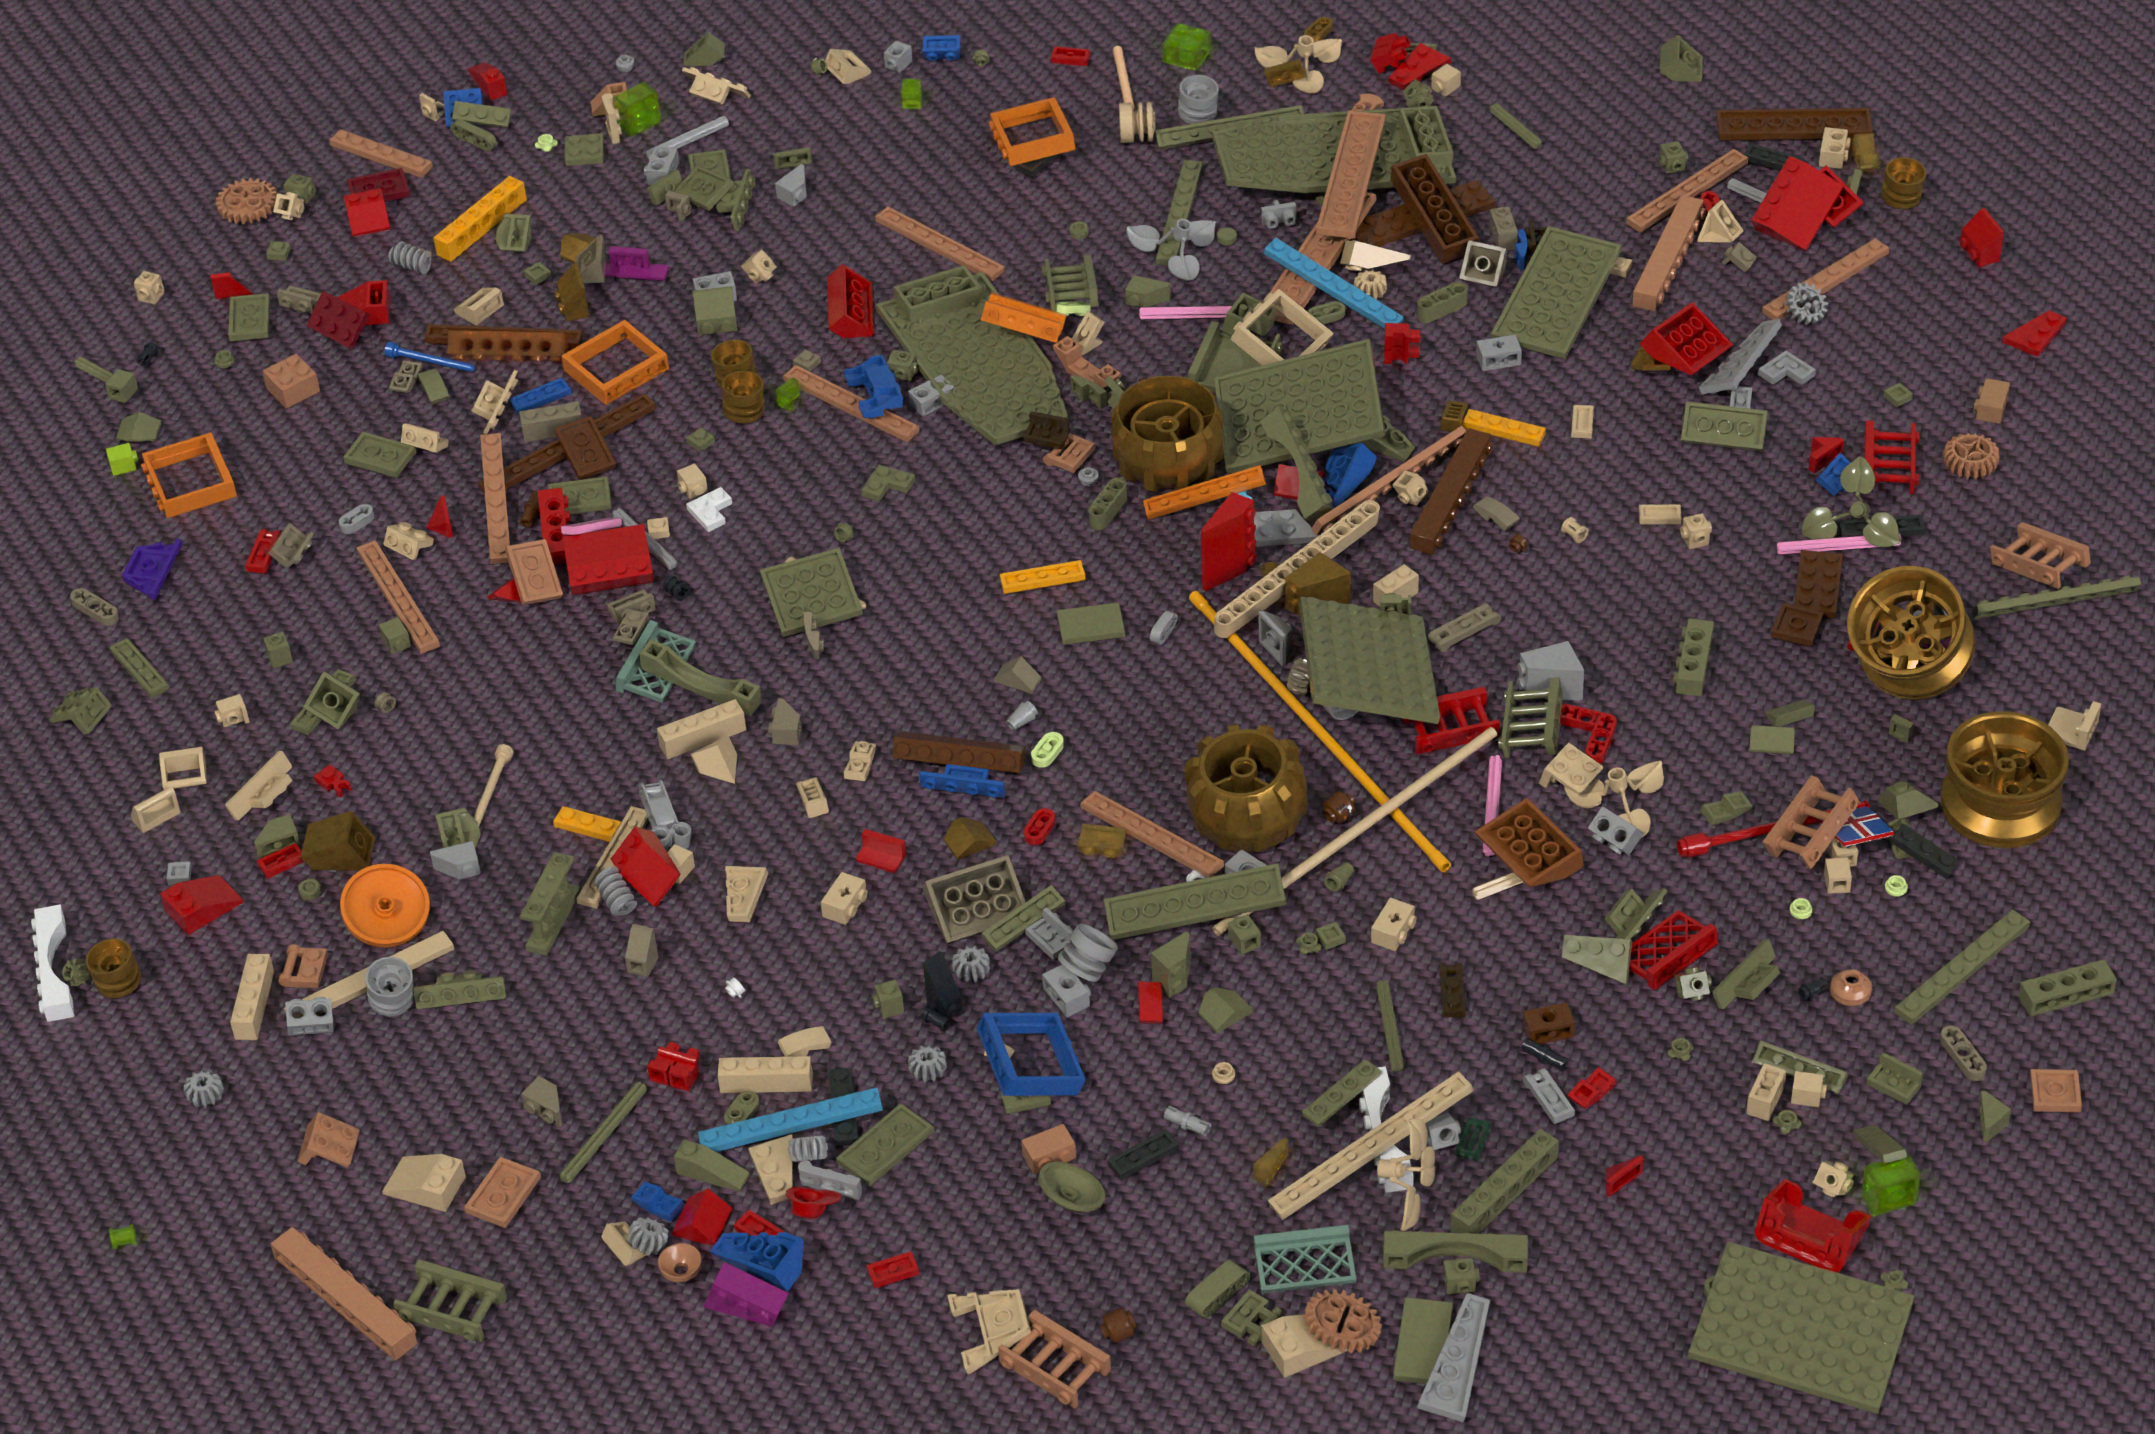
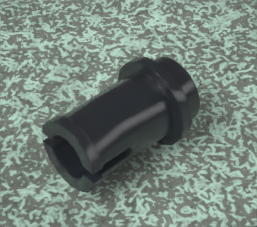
(149, 351)
(1813, 988)
(930, 1015)

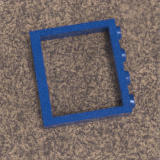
(994, 1024)

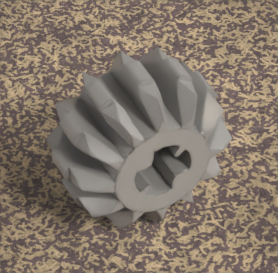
(971, 964)
(927, 1063)
(203, 1088)
(807, 1148)
(648, 1236)

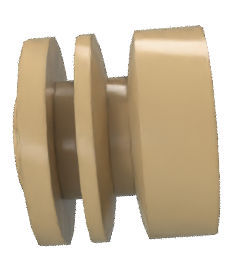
(1136, 122)

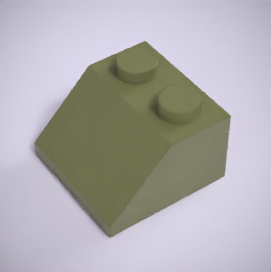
(1680, 61)
(715, 310)
(1172, 965)

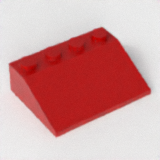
(1796, 204)
(1686, 340)
(1228, 541)
(608, 559)

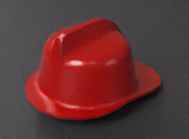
(811, 1202)

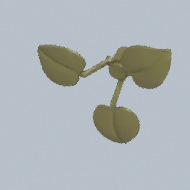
(1881, 529)

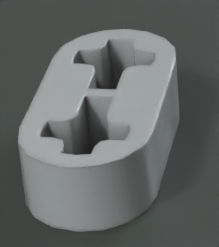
(356, 519)
(1163, 627)

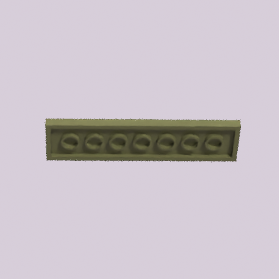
(1194, 901)

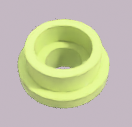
(1896, 886)
(1801, 908)

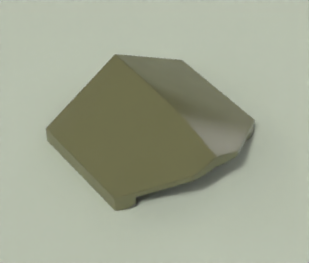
(514, 233)
(139, 428)
(457, 828)
(1223, 1008)

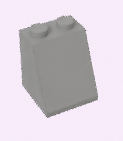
(1549, 662)

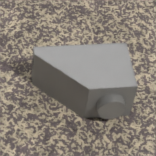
(792, 186)
(457, 860)

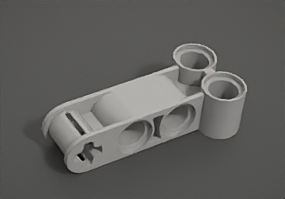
(662, 816)

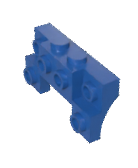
(879, 384)

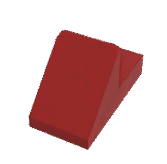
(1824, 452)

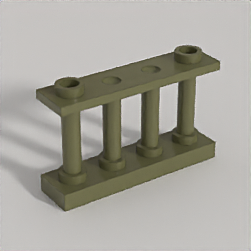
(1085, 274)
(1549, 724)
(550, 903)
(456, 1281)

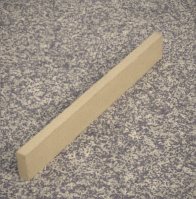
(356, 984)

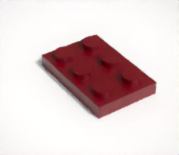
(391, 183)
(337, 319)

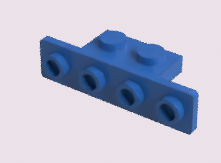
(963, 779)

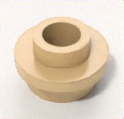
(1223, 1068)

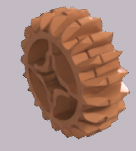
(1971, 456)

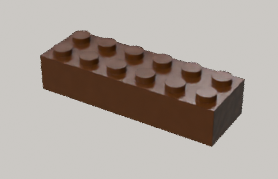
(1433, 207)

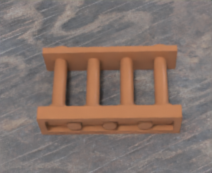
(2043, 541)
(1799, 810)
(1058, 1339)

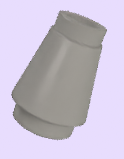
(1022, 715)

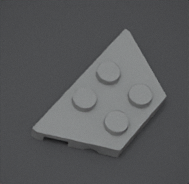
(1281, 528)

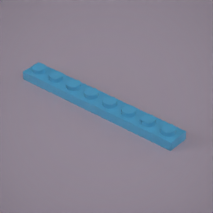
(1331, 283)
(792, 1120)

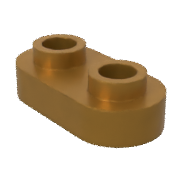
(1319, 28)

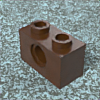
(1549, 1023)

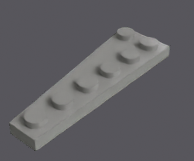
(1741, 360)
(1453, 1374)

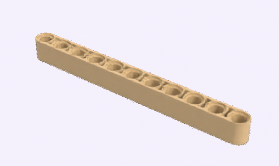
(1272, 586)

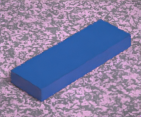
(540, 395)

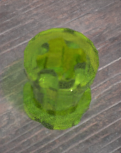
(122, 1236)

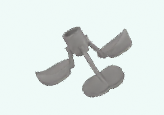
(1183, 267)

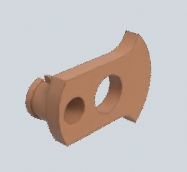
(1368, 100)

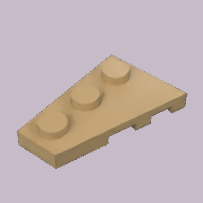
(743, 891)
(774, 1167)

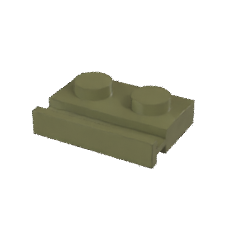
(1396, 603)

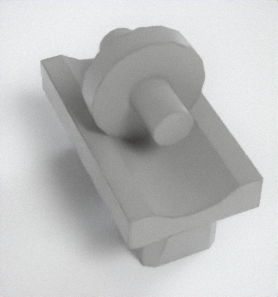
(1278, 214)

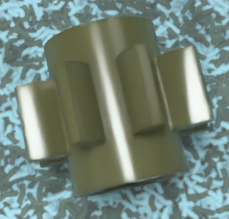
(76, 972)

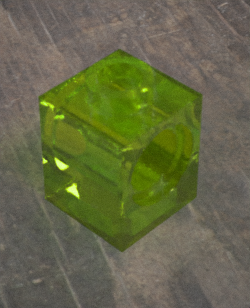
(911, 93)

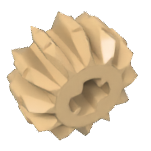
(1371, 283)

